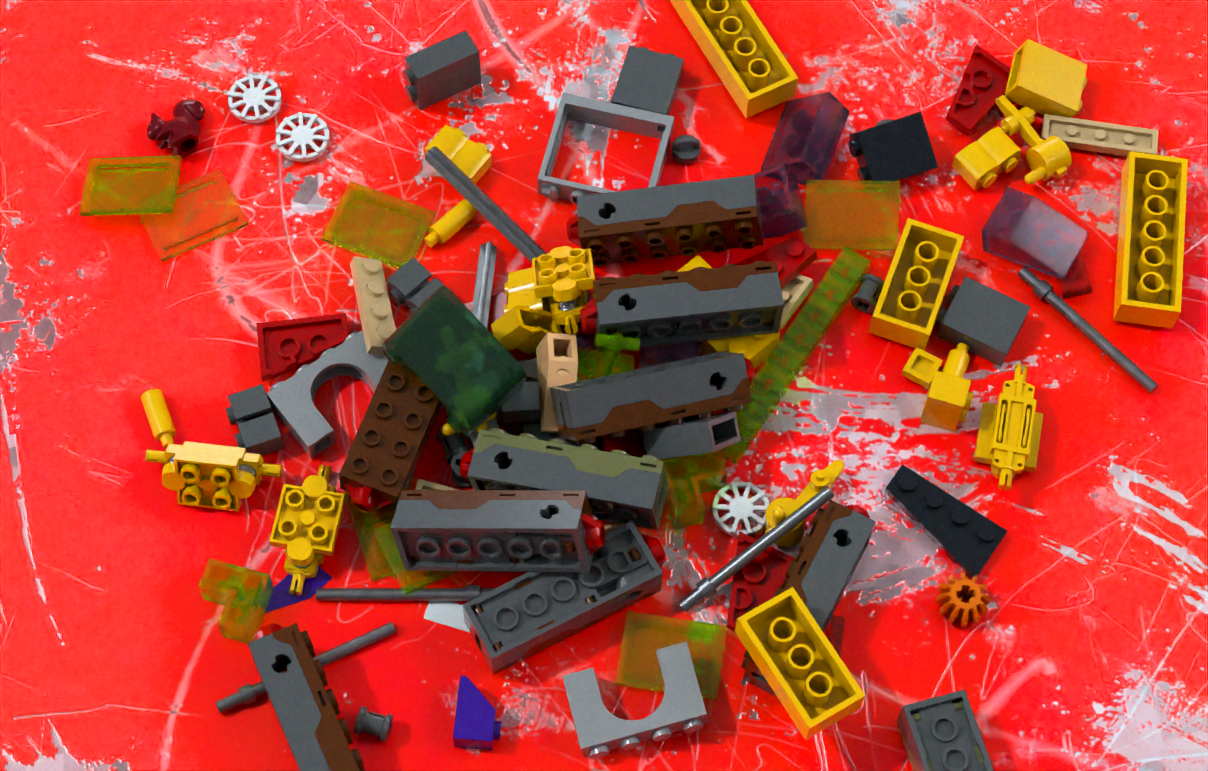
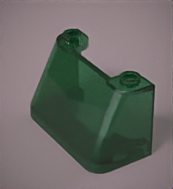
(456, 360)

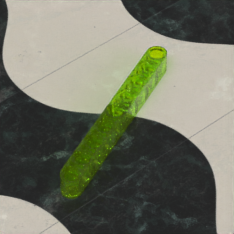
(797, 346)

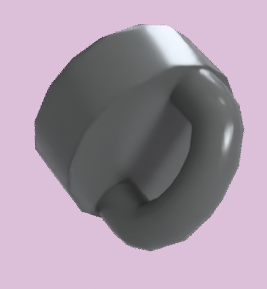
(686, 149)

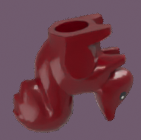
(181, 131)

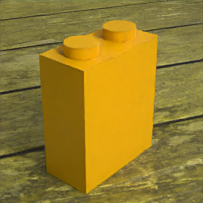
(1046, 80)

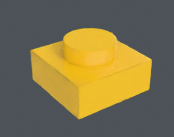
(921, 367)

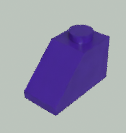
(474, 719)

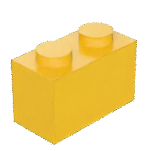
(946, 401)

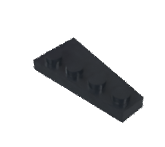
(956, 527)

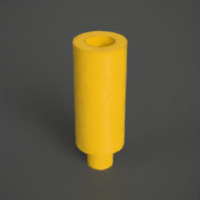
(450, 223)
(957, 361)
(158, 416)

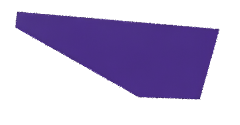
(281, 596)

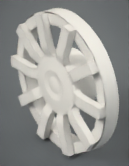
(254, 98)
(302, 137)
(740, 508)

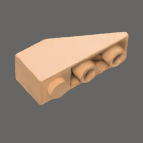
(555, 366)

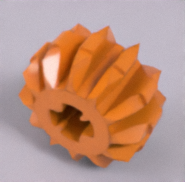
(971, 591)

